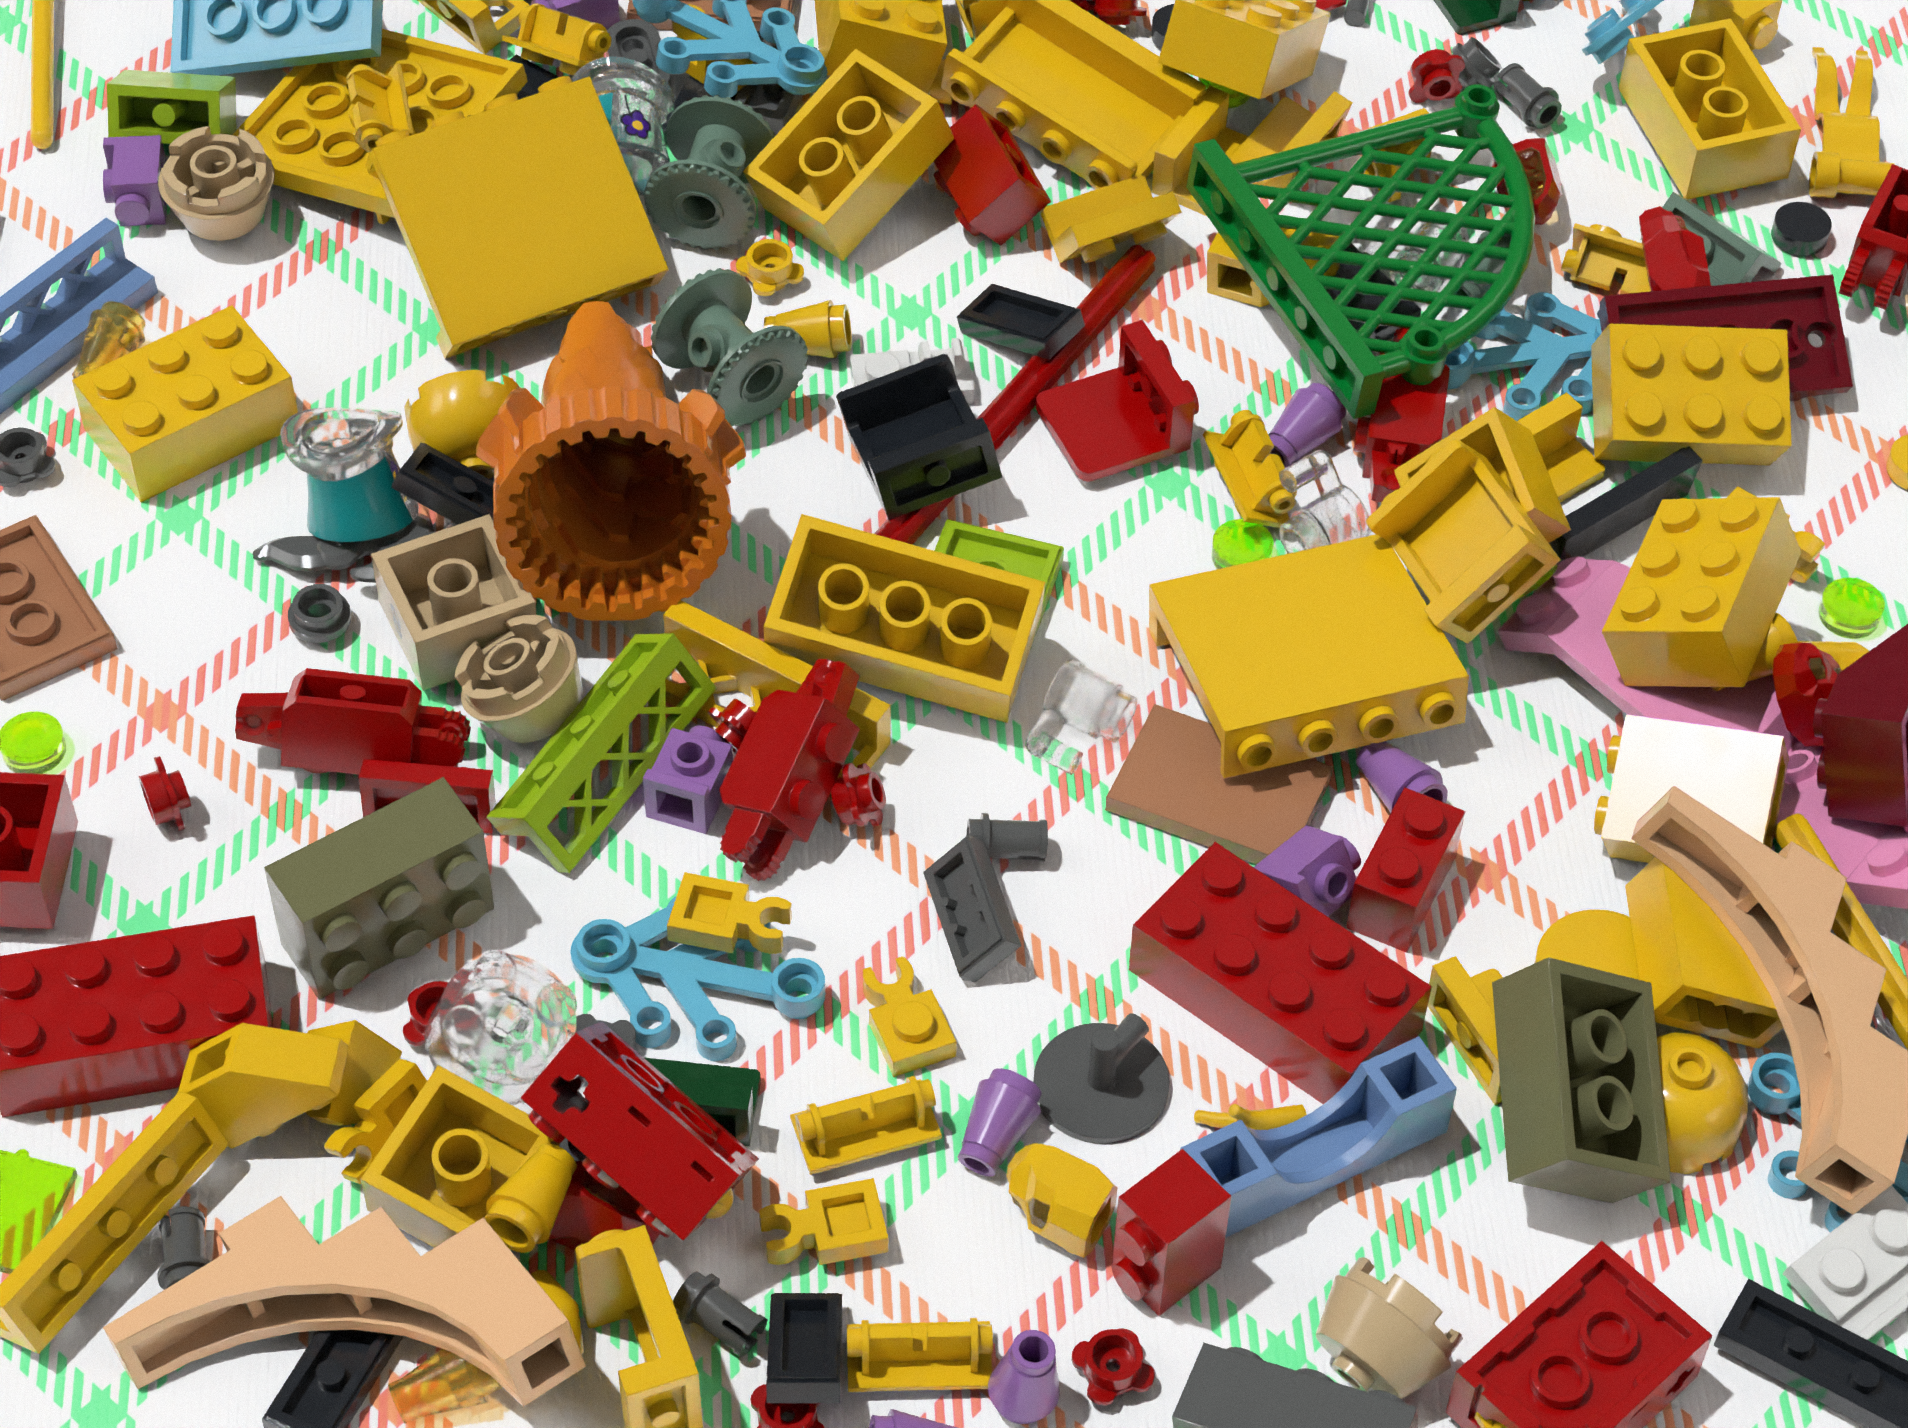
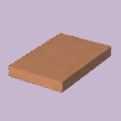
(44, 612)
(1178, 788)

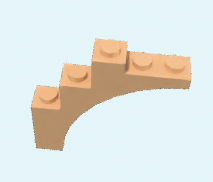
(1821, 986)
(368, 1277)

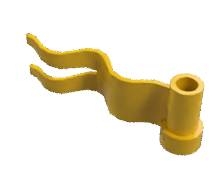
(1849, 139)

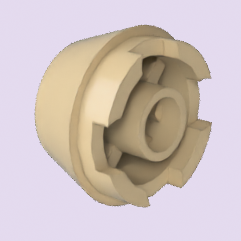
(217, 183)
(522, 680)
(1383, 1333)

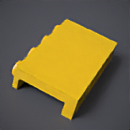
(1072, 88)

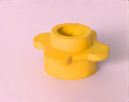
(769, 266)

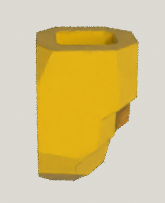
(1061, 1196)

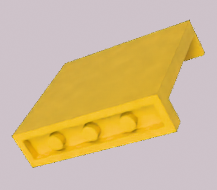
(518, 213)
(1310, 653)

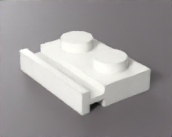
(1859, 1268)

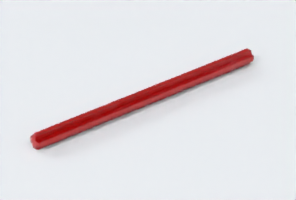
(1041, 374)

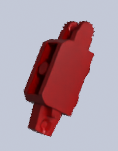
(1882, 243)
(1403, 426)
(344, 717)
(788, 767)

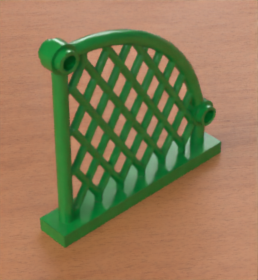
(1300, 292)

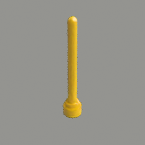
(42, 73)

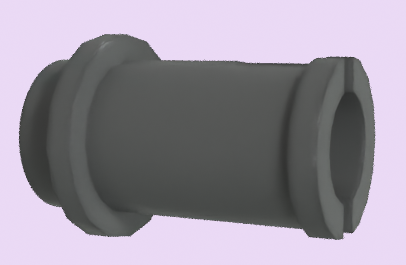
(1536, 103)
(1011, 837)
(181, 1244)
(718, 1312)

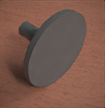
(1102, 1081)

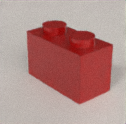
(989, 177)
(1405, 869)
(1169, 1233)

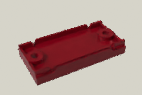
(1789, 304)

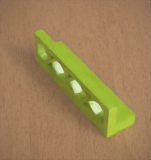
(585, 738)

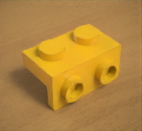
(1107, 216)

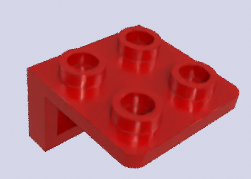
(1123, 413)

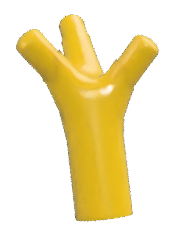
(1255, 1119)

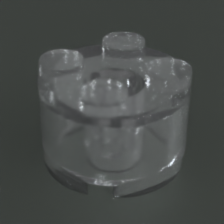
(506, 995)

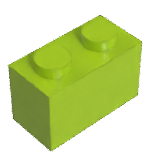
(170, 104)

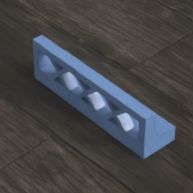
(53, 332)

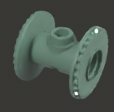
(704, 191)
(708, 330)

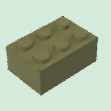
(380, 888)
(1580, 1081)

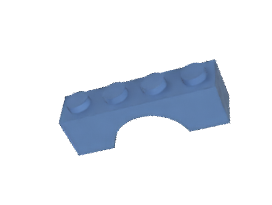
(1377, 1115)

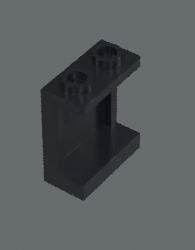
(918, 436)

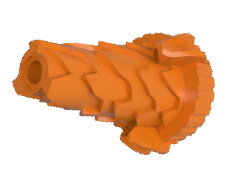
(607, 485)

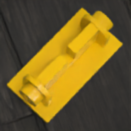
(545, 40)
(379, 104)
(1601, 253)
(1251, 482)
(867, 1125)
(919, 1356)

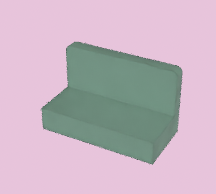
(1728, 253)

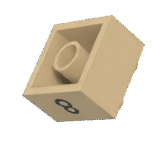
(446, 595)

